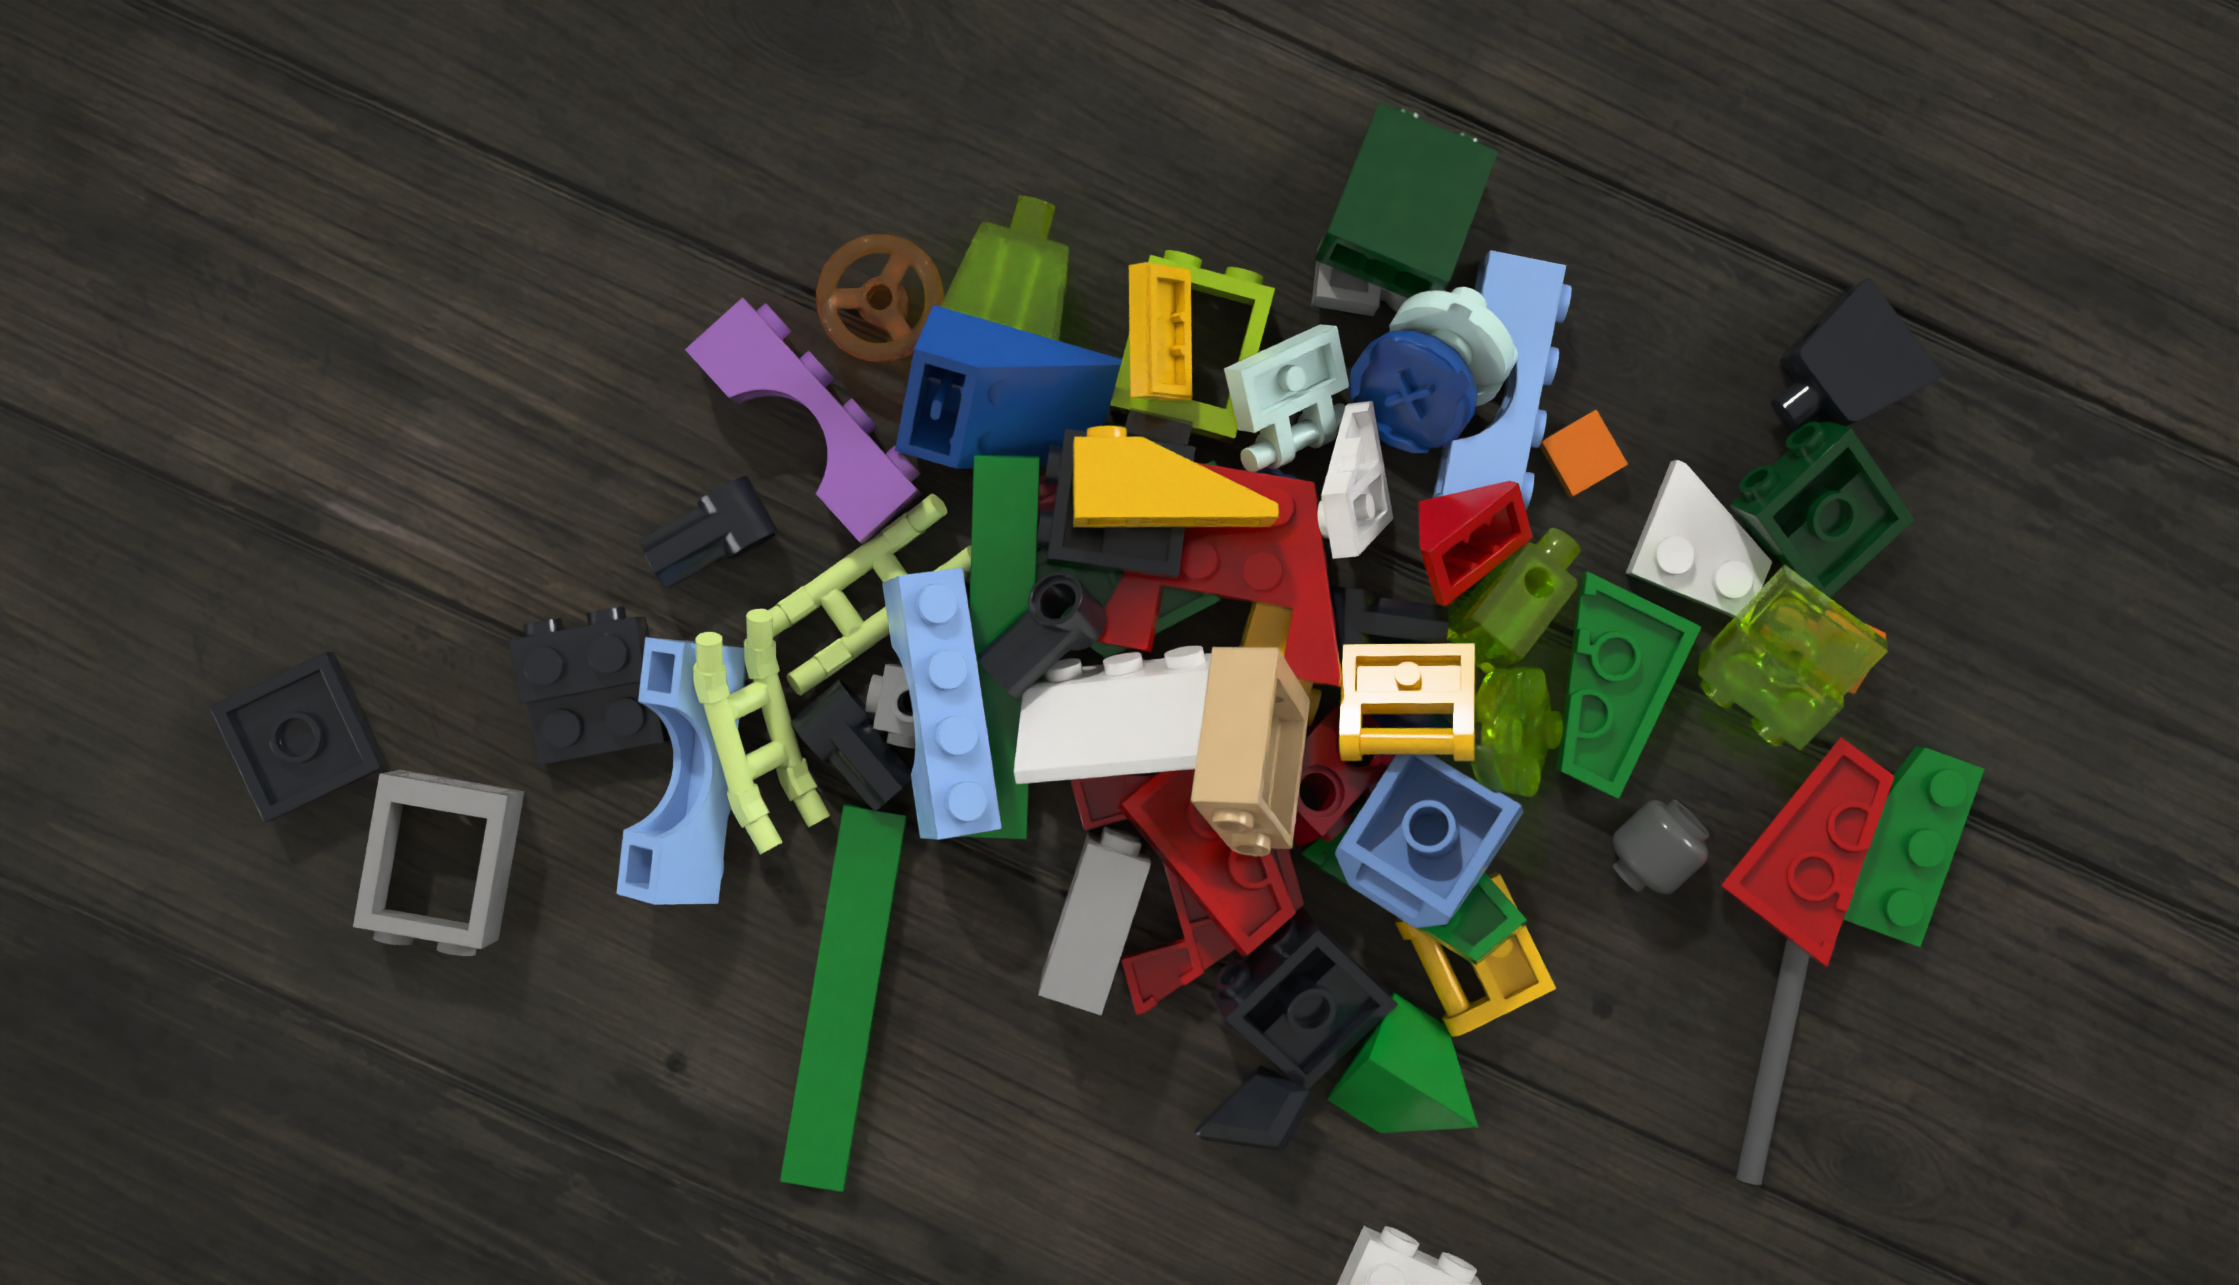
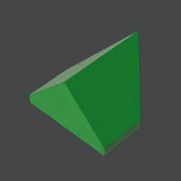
(1405, 1076)

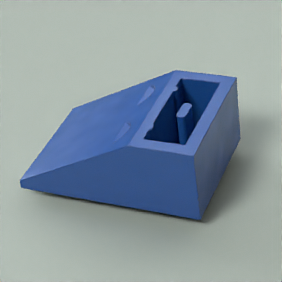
(998, 391)

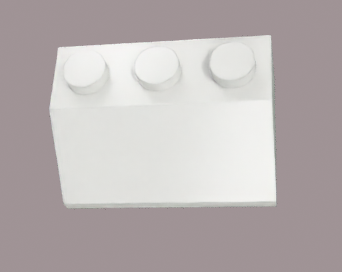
(1113, 717)

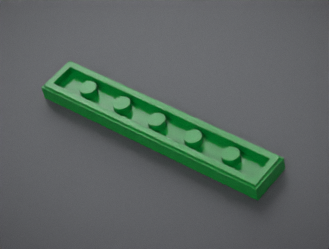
(999, 593)
(844, 997)

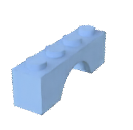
(1528, 301)
(952, 749)
(681, 844)

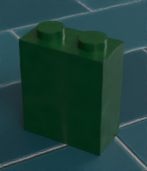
(1406, 203)

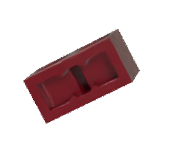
(1333, 780)

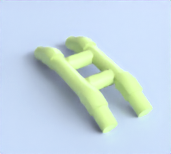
(828, 593)
(780, 753)

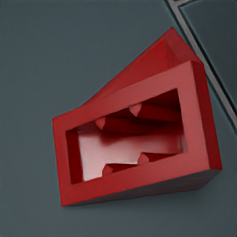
(1470, 535)

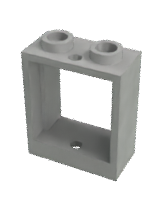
(502, 811)
(1095, 920)

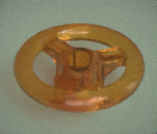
(893, 317)

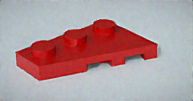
(1813, 851)

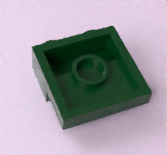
(1822, 506)

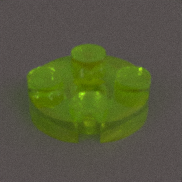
(1514, 730)

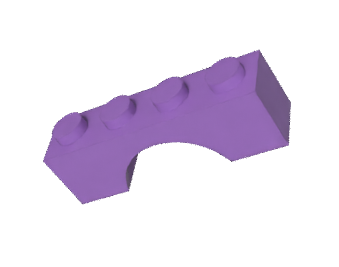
(752, 361)

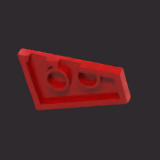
(1234, 889)

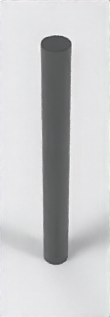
(1773, 1064)

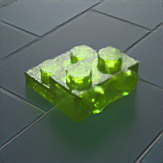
(1789, 659)

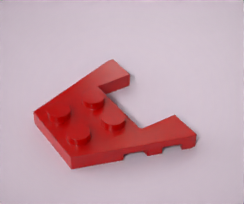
(1256, 565)
(1166, 967)

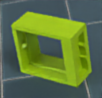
(1235, 285)

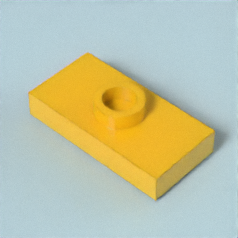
(1160, 332)

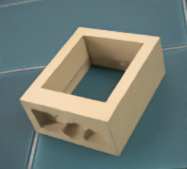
(1251, 749)

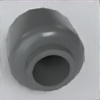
(1660, 847)

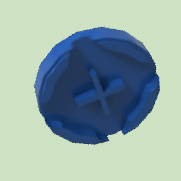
(1417, 390)

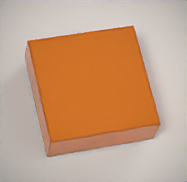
(1582, 453)

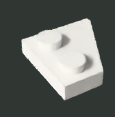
(1356, 489)
(1698, 547)

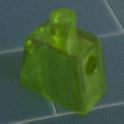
(1015, 273)
(1516, 601)

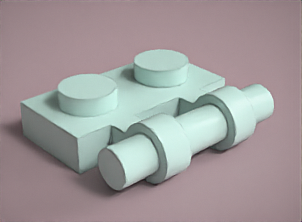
(1281, 382)

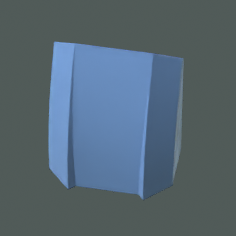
(1424, 839)

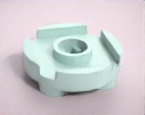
(1469, 328)

